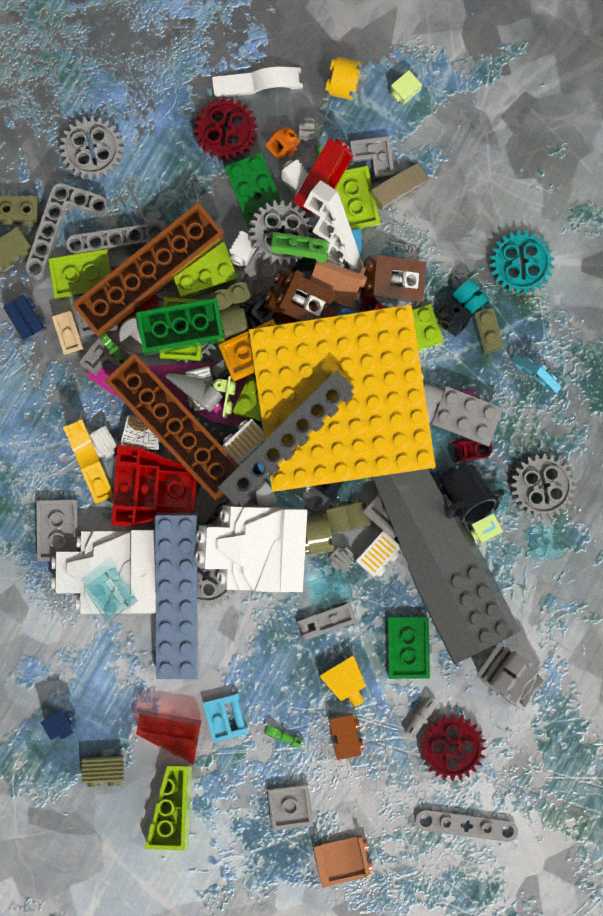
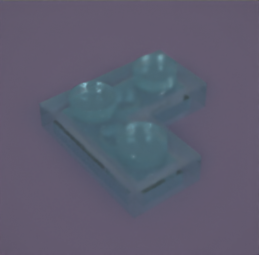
(440, 440)

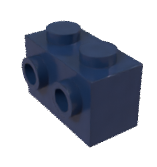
(59, 724)

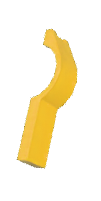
(88, 461)

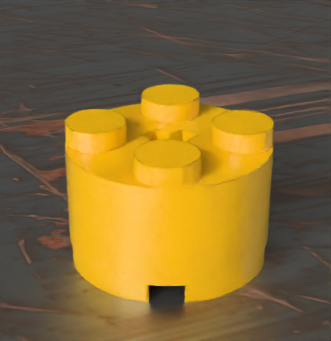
(344, 78)

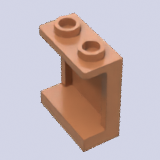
(340, 281)
(343, 861)

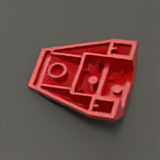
(149, 486)

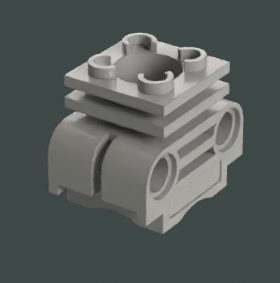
(510, 676)

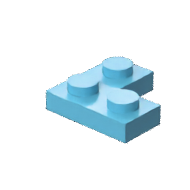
(537, 371)

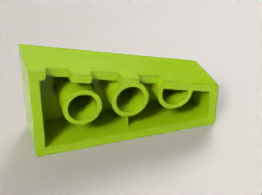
(172, 813)

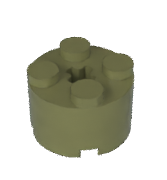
(235, 321)
(318, 535)

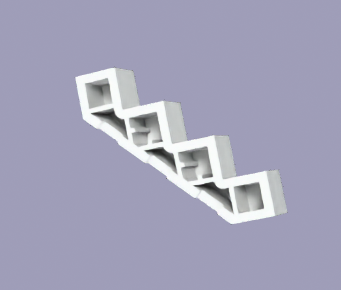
(334, 227)

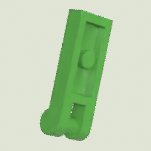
(300, 246)

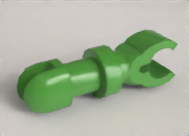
(113, 349)
(283, 736)

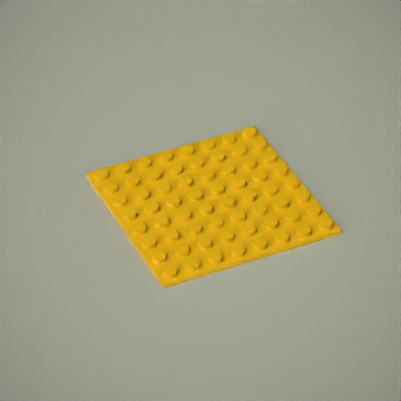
(379, 428)

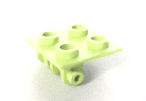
(229, 388)

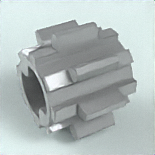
(308, 130)
(341, 558)

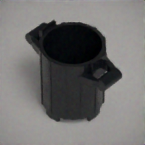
(469, 494)

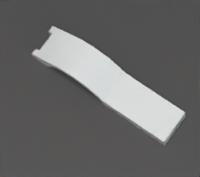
(256, 81)

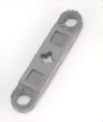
(481, 827)

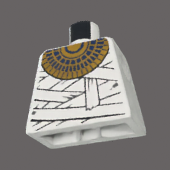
(139, 435)

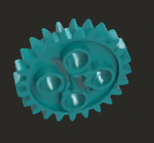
(503, 264)

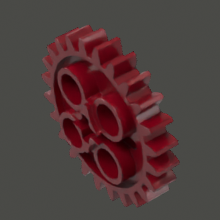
(242, 132)
(465, 734)

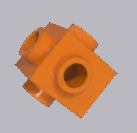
(283, 143)

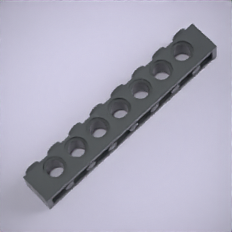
(335, 382)

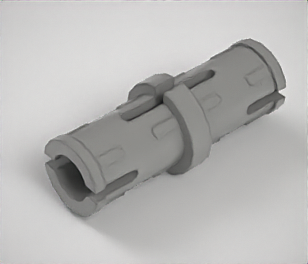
(420, 718)

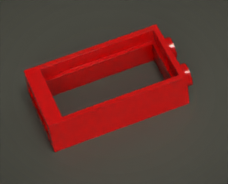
(328, 168)

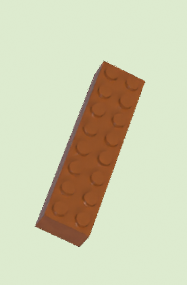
(148, 270)
(172, 425)

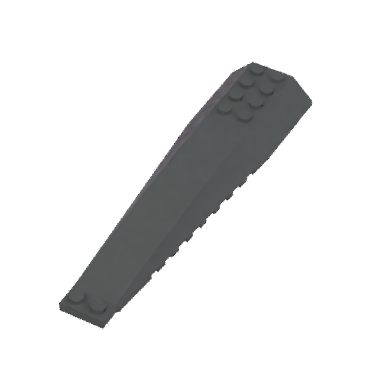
(445, 565)

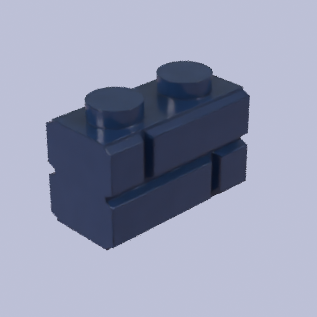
(24, 318)

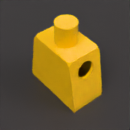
(345, 681)

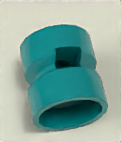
(471, 296)

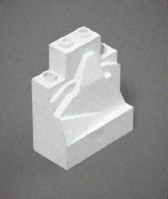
(255, 548)
(127, 551)

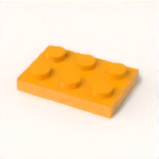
(238, 353)

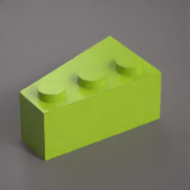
(206, 274)

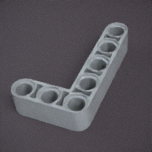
(56, 222)
(106, 235)

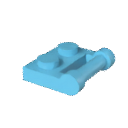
(218, 718)

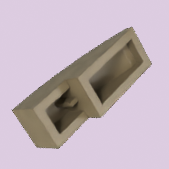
(399, 186)

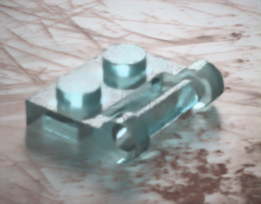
(105, 599)

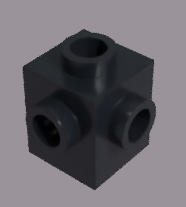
(454, 318)

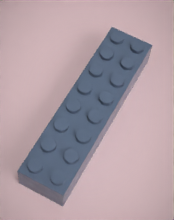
(176, 596)

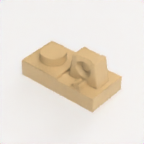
(67, 332)

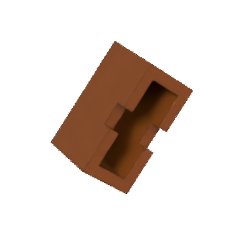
(346, 732)

